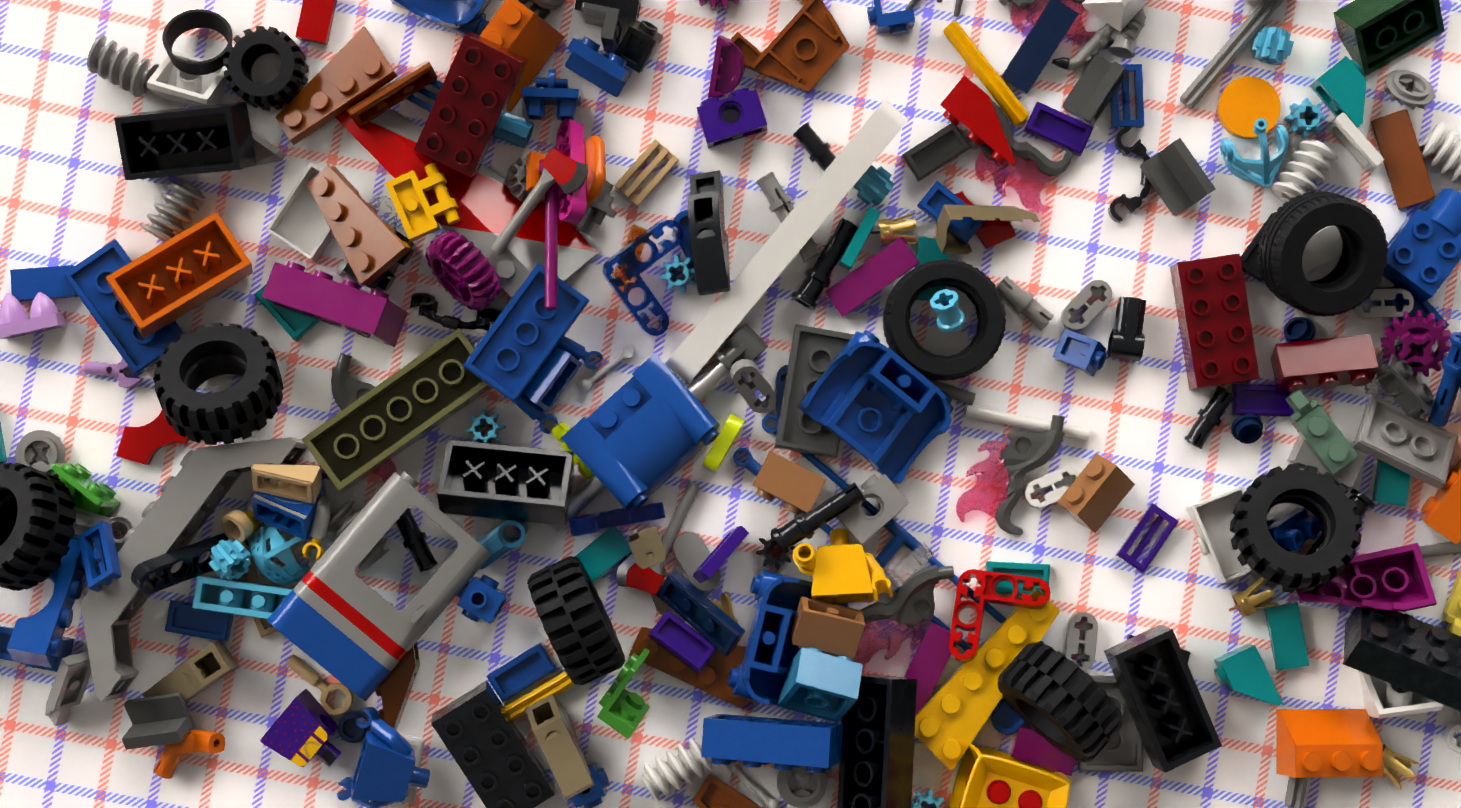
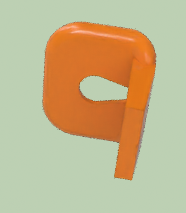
(596, 163)

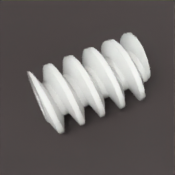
(1444, 149)
(1304, 170)
(675, 769)

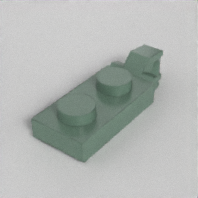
(1320, 433)

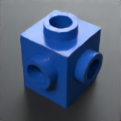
(493, 599)
(597, 791)

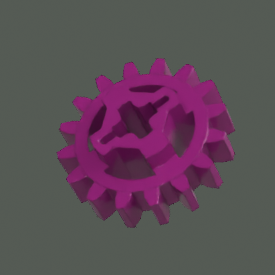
(1417, 331)

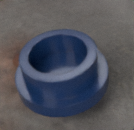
(1299, 329)
(1247, 428)
(349, 729)

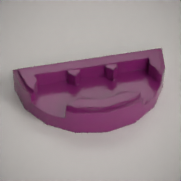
(727, 68)

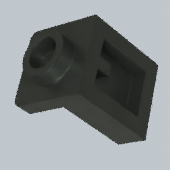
(638, 44)

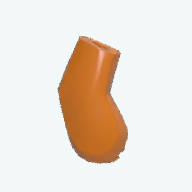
(194, 742)

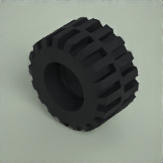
(252, 47)

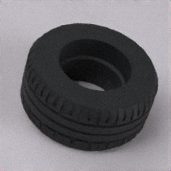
(1354, 275)

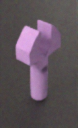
(113, 370)

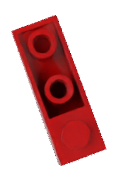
(977, 112)

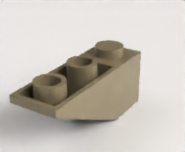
(196, 673)
(560, 745)

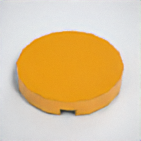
(1244, 103)

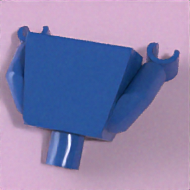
(553, 380)
(383, 766)

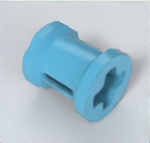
(946, 305)

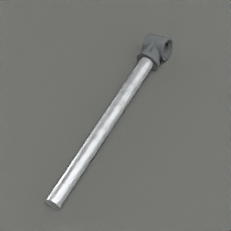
(742, 345)

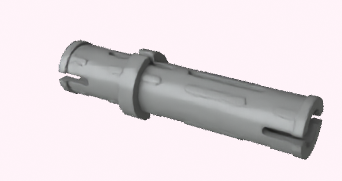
(781, 205)

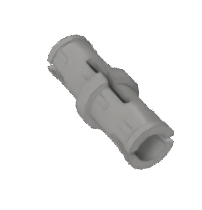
(1024, 303)

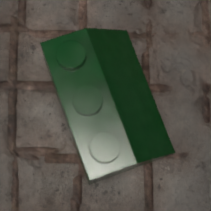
(1386, 29)

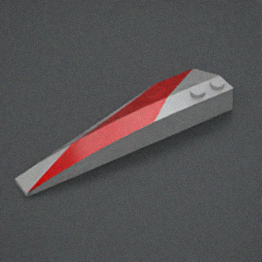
(482, 203)

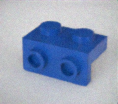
(596, 67)

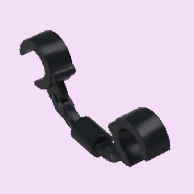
(1134, 202)
(428, 307)

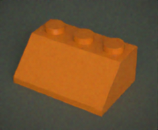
(526, 35)
(1327, 743)

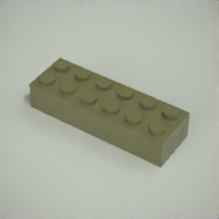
(396, 412)

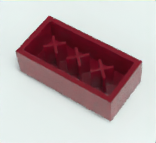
(470, 104)
(1214, 321)

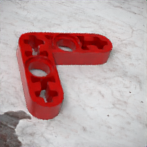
(987, 594)

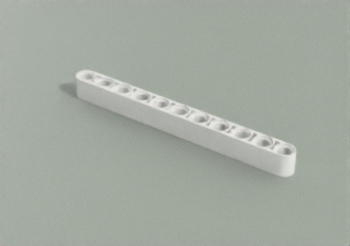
(787, 241)

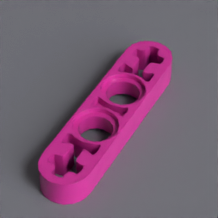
(571, 143)

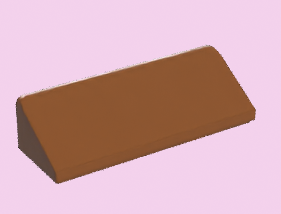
(392, 93)
(1402, 159)

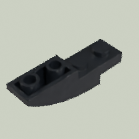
(708, 233)

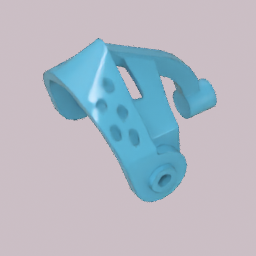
(1264, 168)
(280, 549)

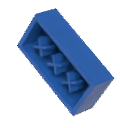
(771, 740)

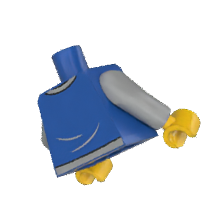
(293, 516)

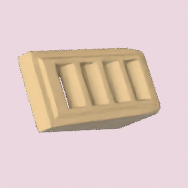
(288, 481)

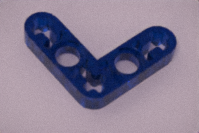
(634, 267)
(597, 521)

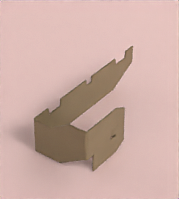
(948, 243)
(647, 552)

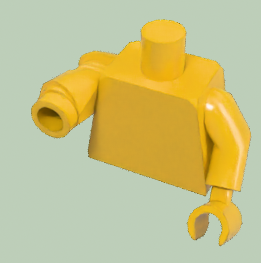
(842, 570)

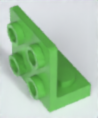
(85, 491)
(622, 708)

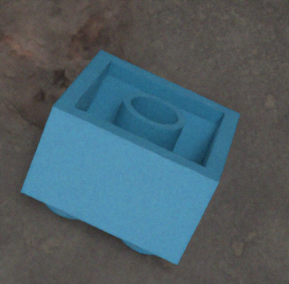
(821, 684)

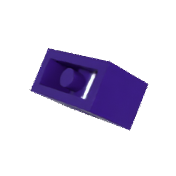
(718, 131)

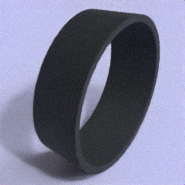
(191, 20)

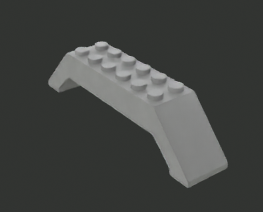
(166, 526)

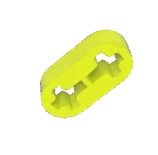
(723, 442)

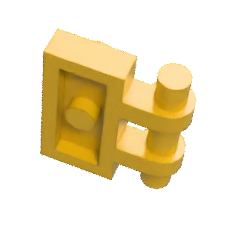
(413, 206)

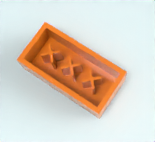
(180, 274)

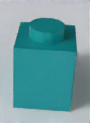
(1343, 90)
(1246, 673)

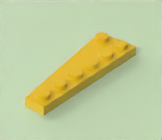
(969, 697)

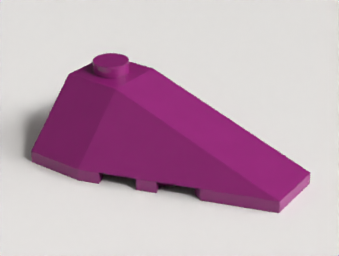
(1379, 580)

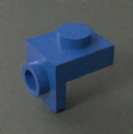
(895, 22)

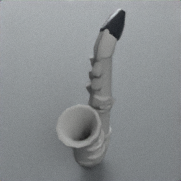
(1122, 46)

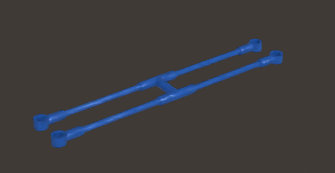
(900, 535)

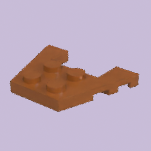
(801, 50)

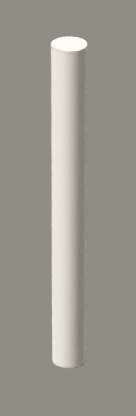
(1024, 421)

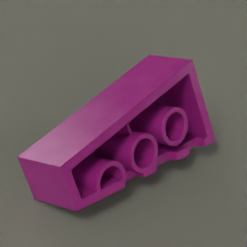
(335, 302)

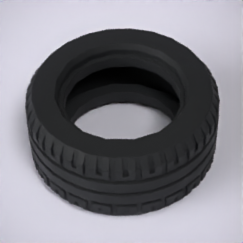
(988, 309)

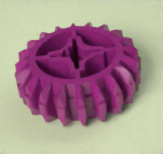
(463, 270)

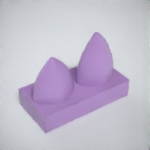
(42, 313)

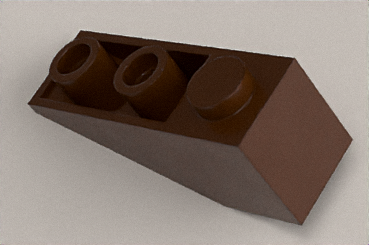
(397, 688)

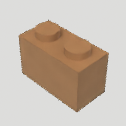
(788, 483)
(1096, 493)
(827, 627)

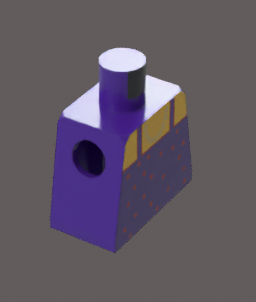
(303, 732)

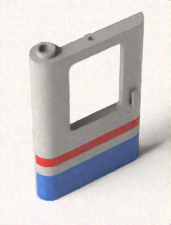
(350, 624)

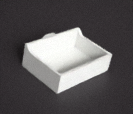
(301, 221)
(1212, 524)

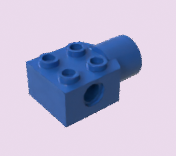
(1426, 247)

